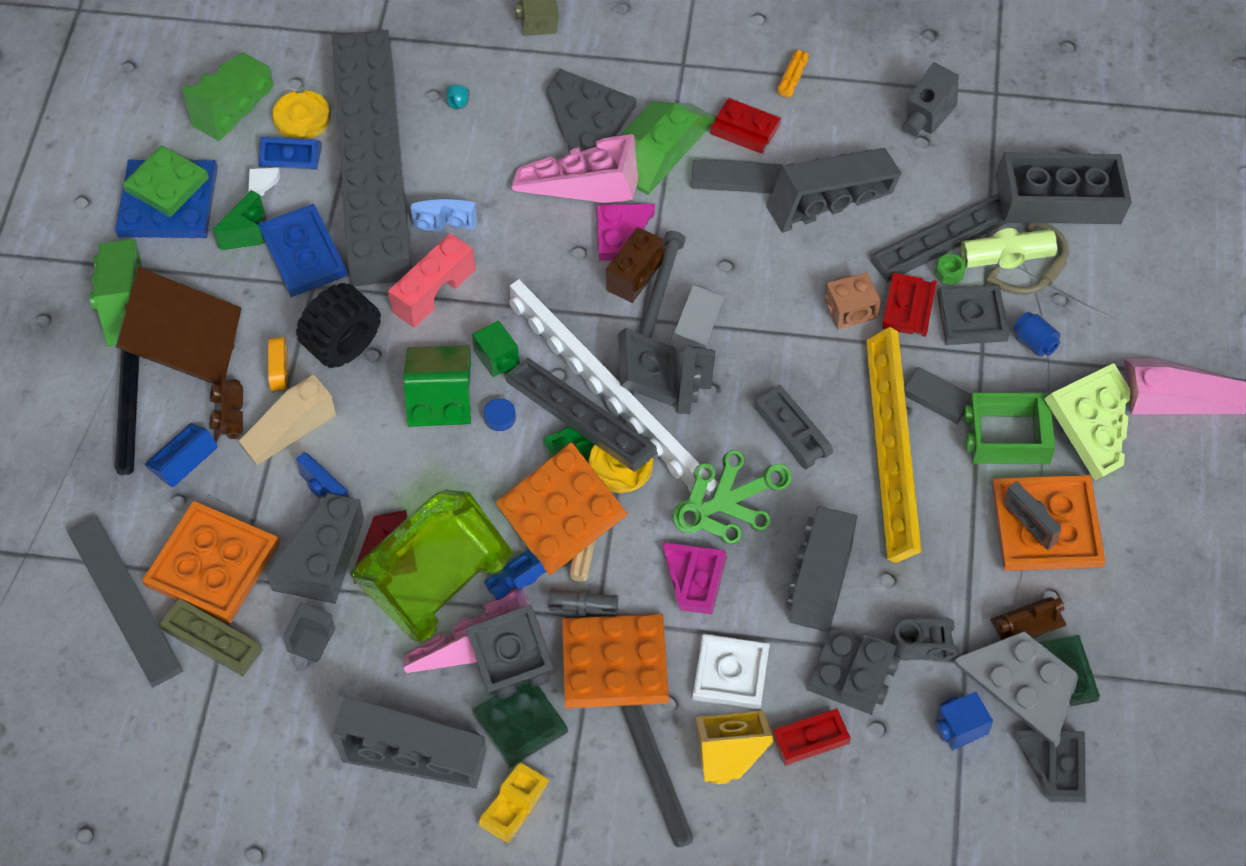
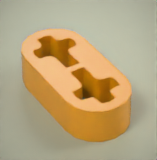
(278, 363)

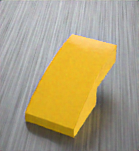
(514, 803)

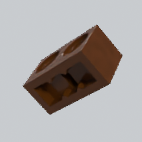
(634, 264)

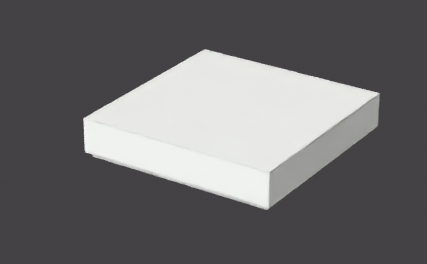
(731, 671)

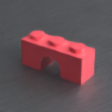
(415, 292)

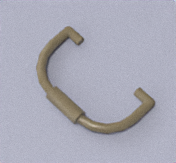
(1048, 277)

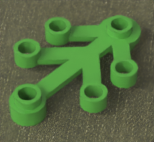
(726, 500)

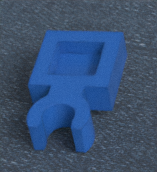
(517, 573)

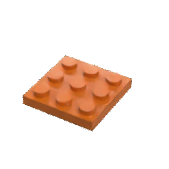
(1071, 504)
(561, 508)
(211, 561)
(614, 661)

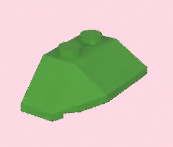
(663, 137)

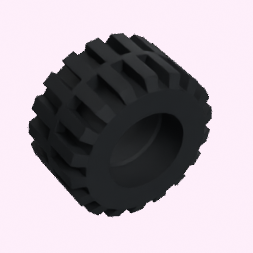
(338, 325)

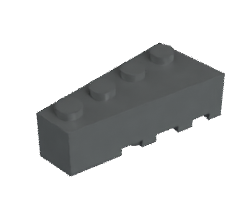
(831, 185)

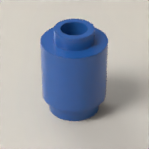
(1037, 334)

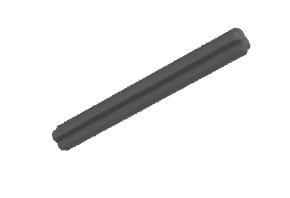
(658, 775)

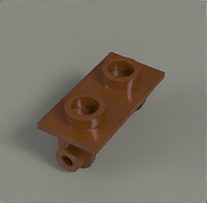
(222, 418)
(1033, 619)

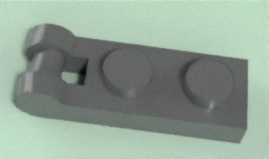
(793, 426)

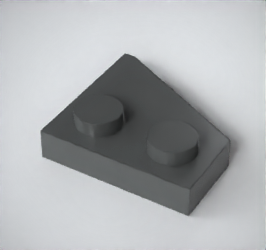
(1059, 768)

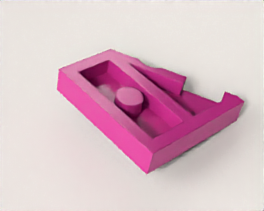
(618, 223)
(695, 575)

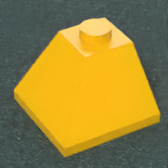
(731, 744)

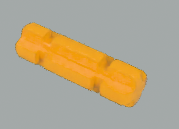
(793, 73)

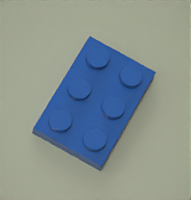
(302, 250)

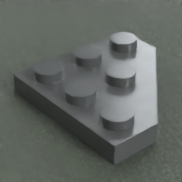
(587, 109)

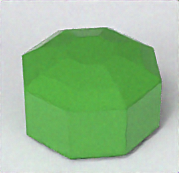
(950, 268)

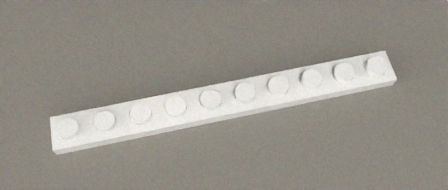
(602, 382)

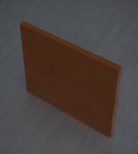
(178, 326)

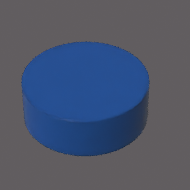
(499, 414)

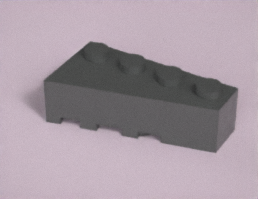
(408, 744)

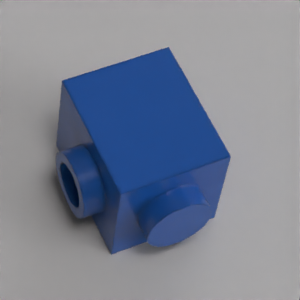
(963, 720)

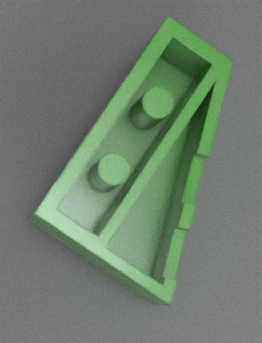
(227, 95)
(112, 283)

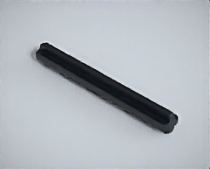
(127, 413)

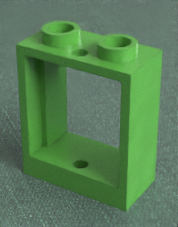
(1010, 406)

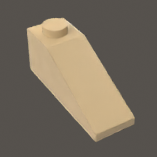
(289, 419)

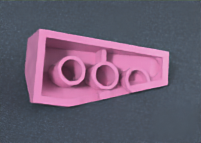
(596, 174)
(1179, 389)
(456, 647)

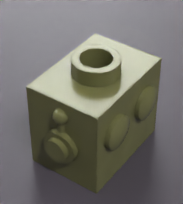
(537, 16)

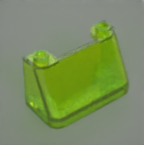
(431, 560)

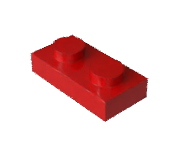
(811, 736)

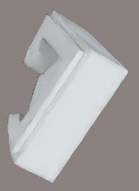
(263, 179)

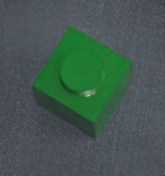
(496, 349)

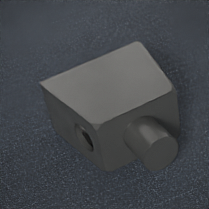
(931, 100)

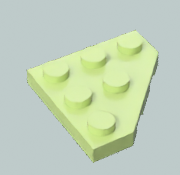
(1095, 418)

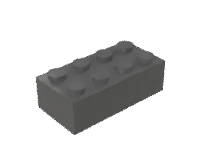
(1062, 188)

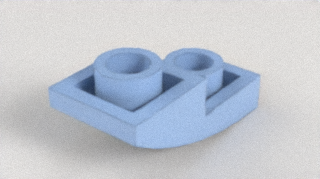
(436, 213)

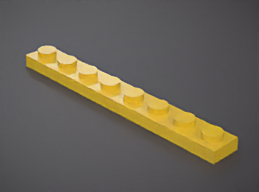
(893, 446)

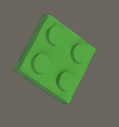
(165, 181)

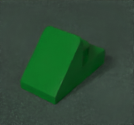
(240, 225)

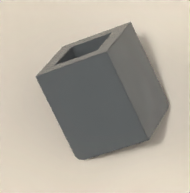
(309, 632)

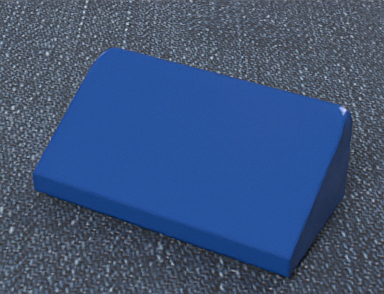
(289, 153)
(182, 454)

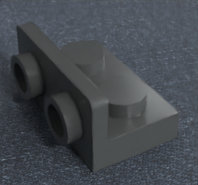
(695, 375)

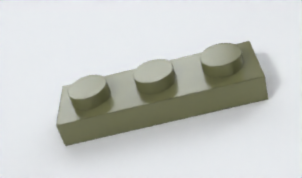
(211, 637)

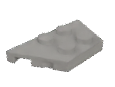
(1025, 681)

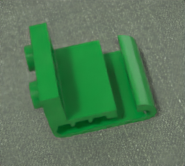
(437, 385)

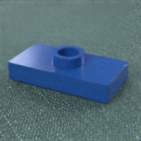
(318, 479)

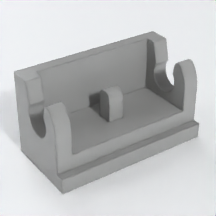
(696, 319)

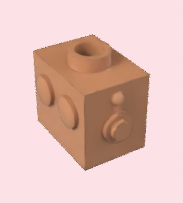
(852, 300)

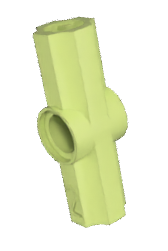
(1008, 248)

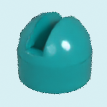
(457, 96)

